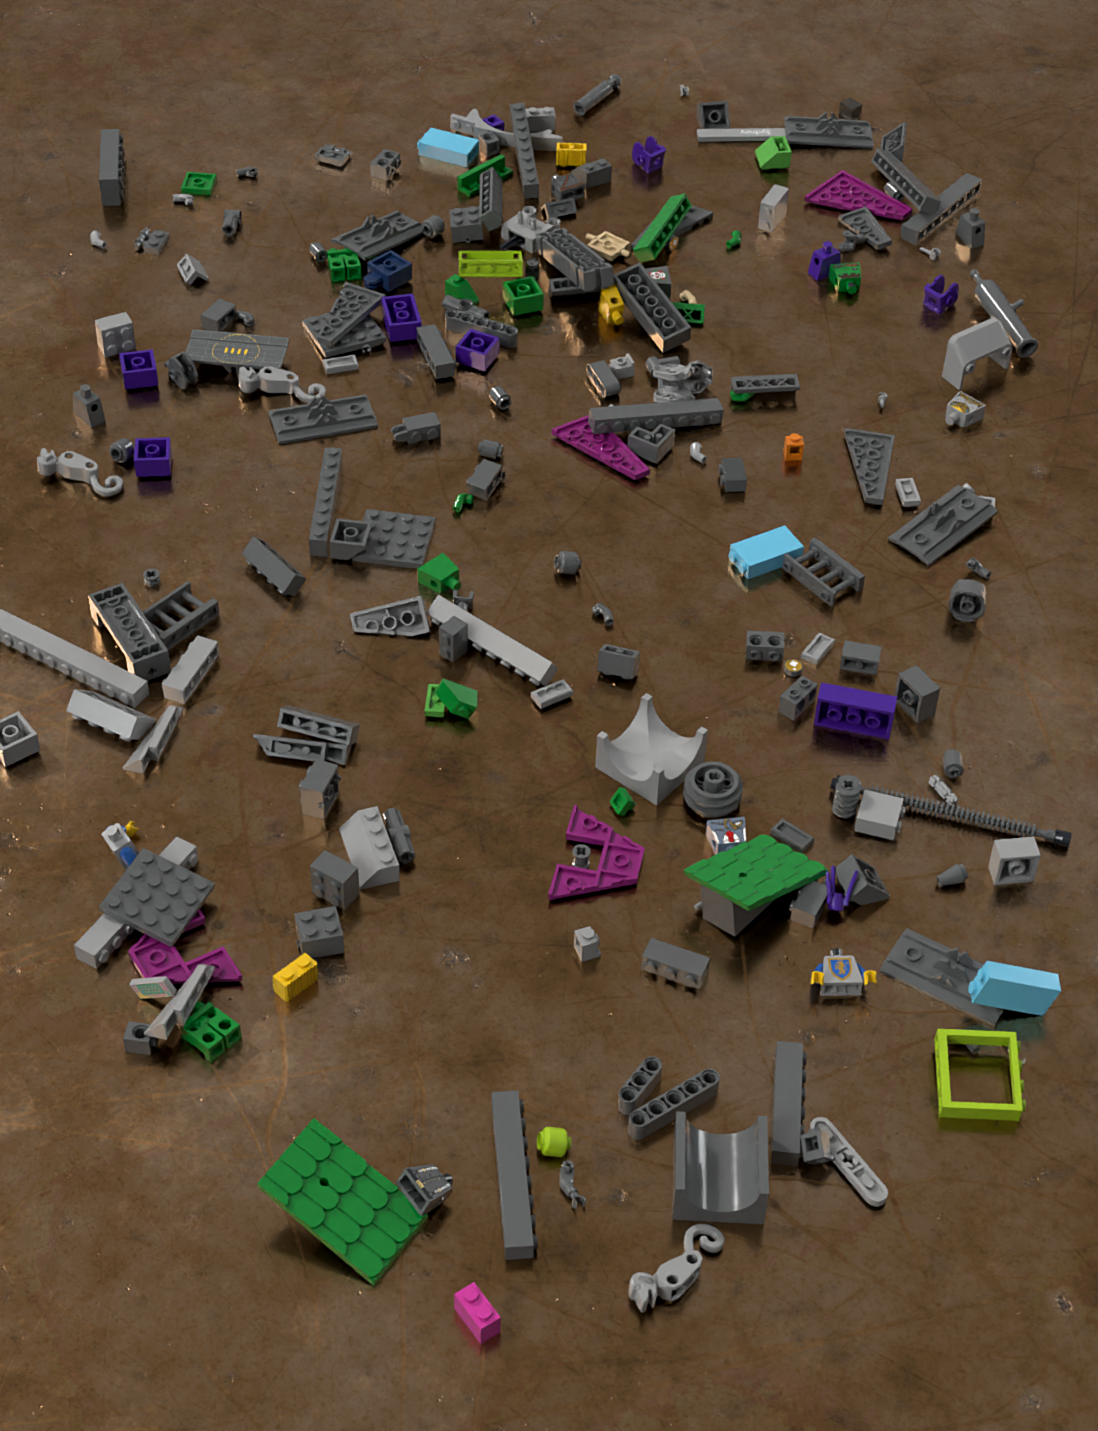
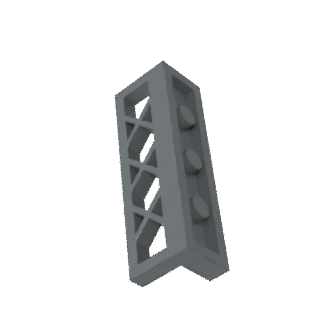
(764, 383)

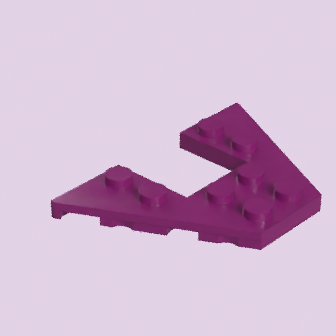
(617, 866)
(160, 960)

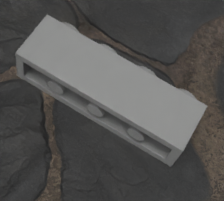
(190, 669)

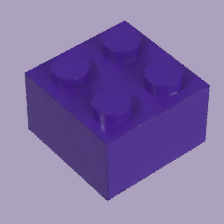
(477, 349)
(138, 369)
(152, 457)

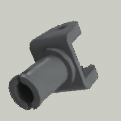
(851, 240)
(532, 268)
(463, 602)

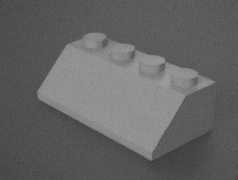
(109, 714)
(370, 848)

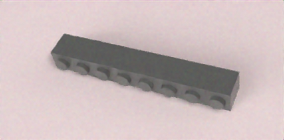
(524, 151)
(906, 181)
(951, 201)
(651, 415)
(326, 502)
(512, 1176)

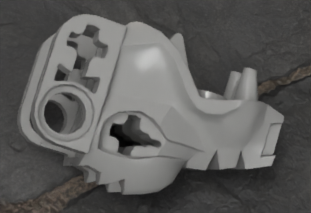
(681, 381)

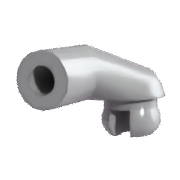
(188, 199)
(96, 240)
(695, 452)

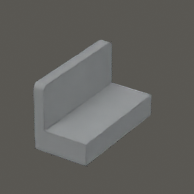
(191, 269)

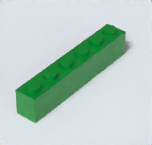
(662, 228)

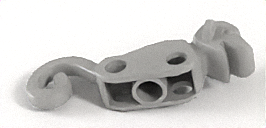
(276, 383)
(77, 469)
(676, 1273)

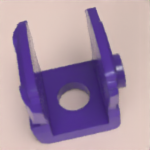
(647, 156)
(934, 292)

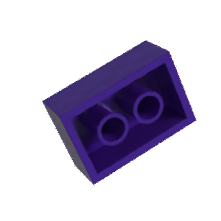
(401, 317)

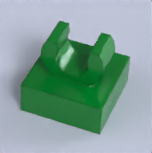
(622, 801)

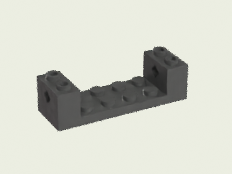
(131, 630)

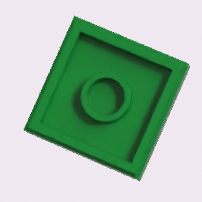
(198, 183)

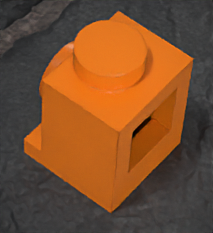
(793, 443)

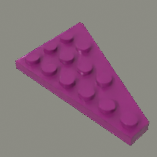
(853, 194)

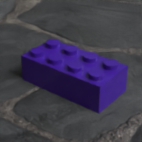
(855, 710)

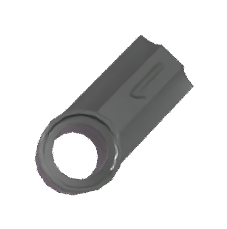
(231, 221)
(654, 361)

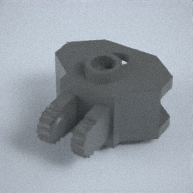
(182, 370)

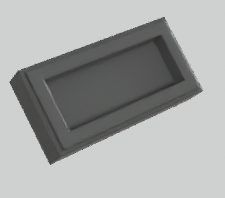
(792, 836)

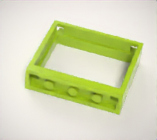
(490, 264)
(975, 1110)

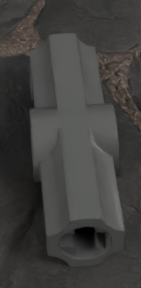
(464, 305)
(399, 835)

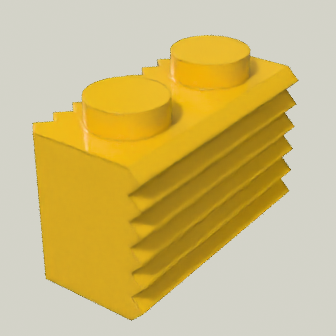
(571, 154)
(295, 977)

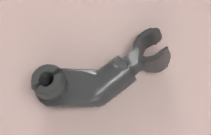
(566, 1183)

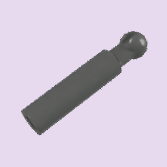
(597, 94)

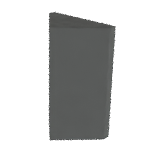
(895, 141)

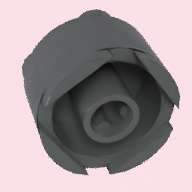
(967, 600)

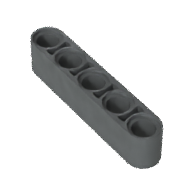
(461, 323)
(674, 1100)

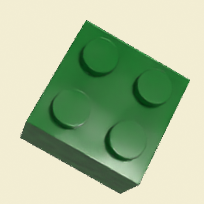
(523, 295)

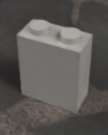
(773, 208)

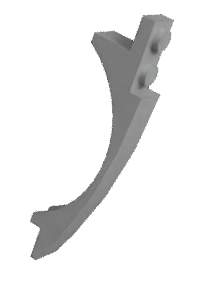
(475, 126)

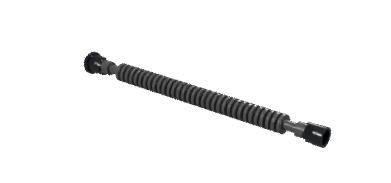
(1058, 837)

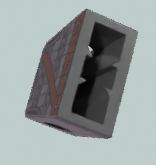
(567, 187)

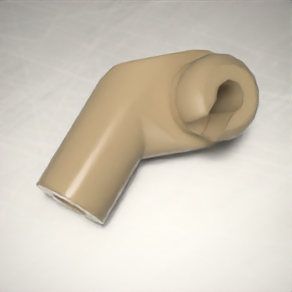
(687, 295)

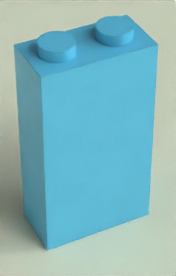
(448, 147)
(764, 551)
(1014, 988)

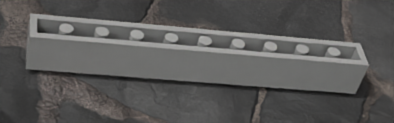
(72, 660)

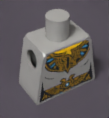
(964, 410)

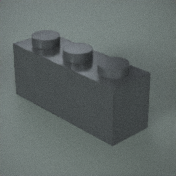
(675, 963)

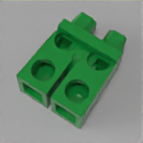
(343, 260)
(210, 1030)

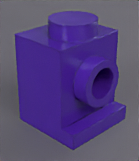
(495, 122)

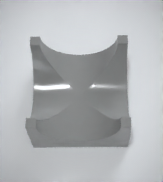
(650, 755)

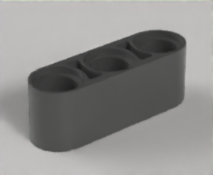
(603, 378)
(646, 1075)

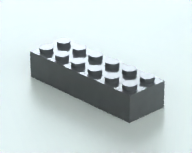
(111, 167)
(652, 307)

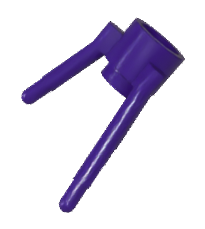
(835, 900)

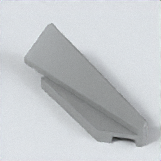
(155, 741)
(182, 1003)

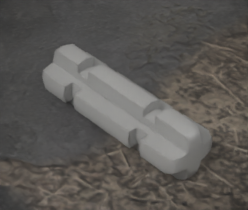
(944, 791)

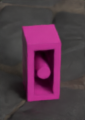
(477, 1313)

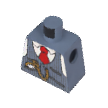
(725, 833)

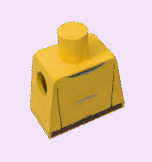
(611, 305)

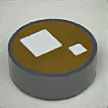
(672, 243)
(793, 667)

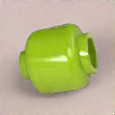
(553, 1141)

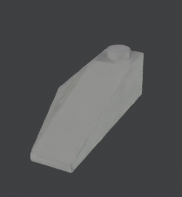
(397, 618)

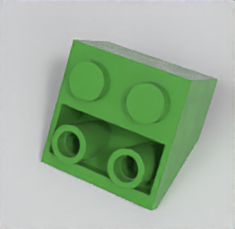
(774, 153)

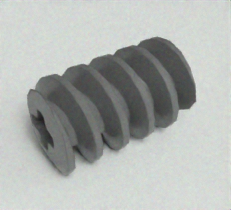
(846, 796)

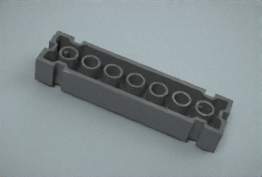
(574, 259)

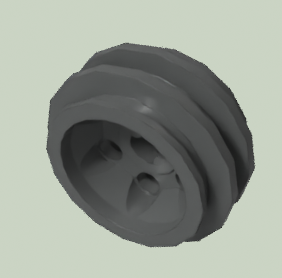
(713, 789)

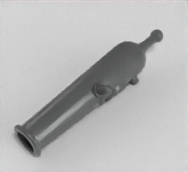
(997, 305)

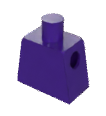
(822, 259)

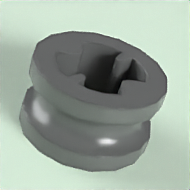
(151, 577)

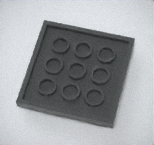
(362, 334)
(397, 539)
(157, 897)

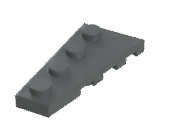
(864, 222)

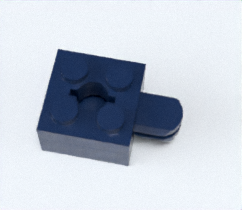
(388, 272)

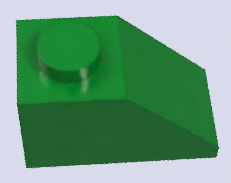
(460, 289)
(457, 698)

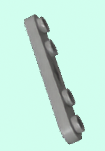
(861, 1176)

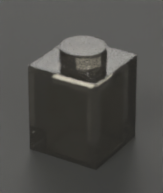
(850, 109)

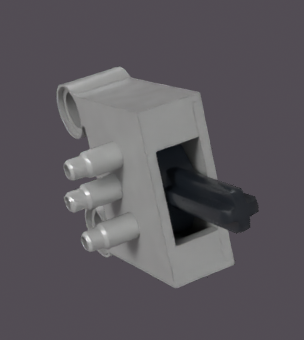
(522, 229)

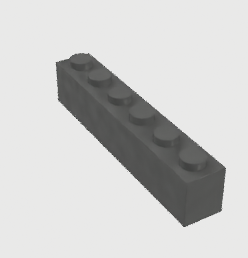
(491, 199)
(787, 1103)

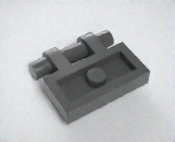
(333, 155)
(154, 243)

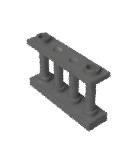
(830, 560)
(186, 626)

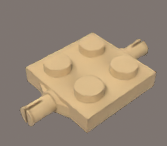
(608, 245)

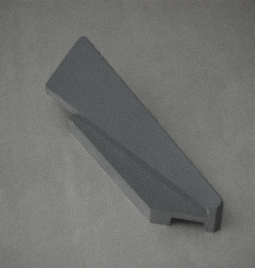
(303, 749)

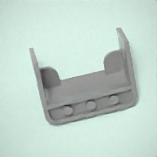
(974, 344)

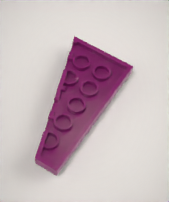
(604, 447)

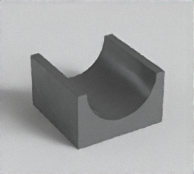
(720, 1174)

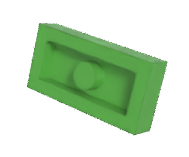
(434, 706)

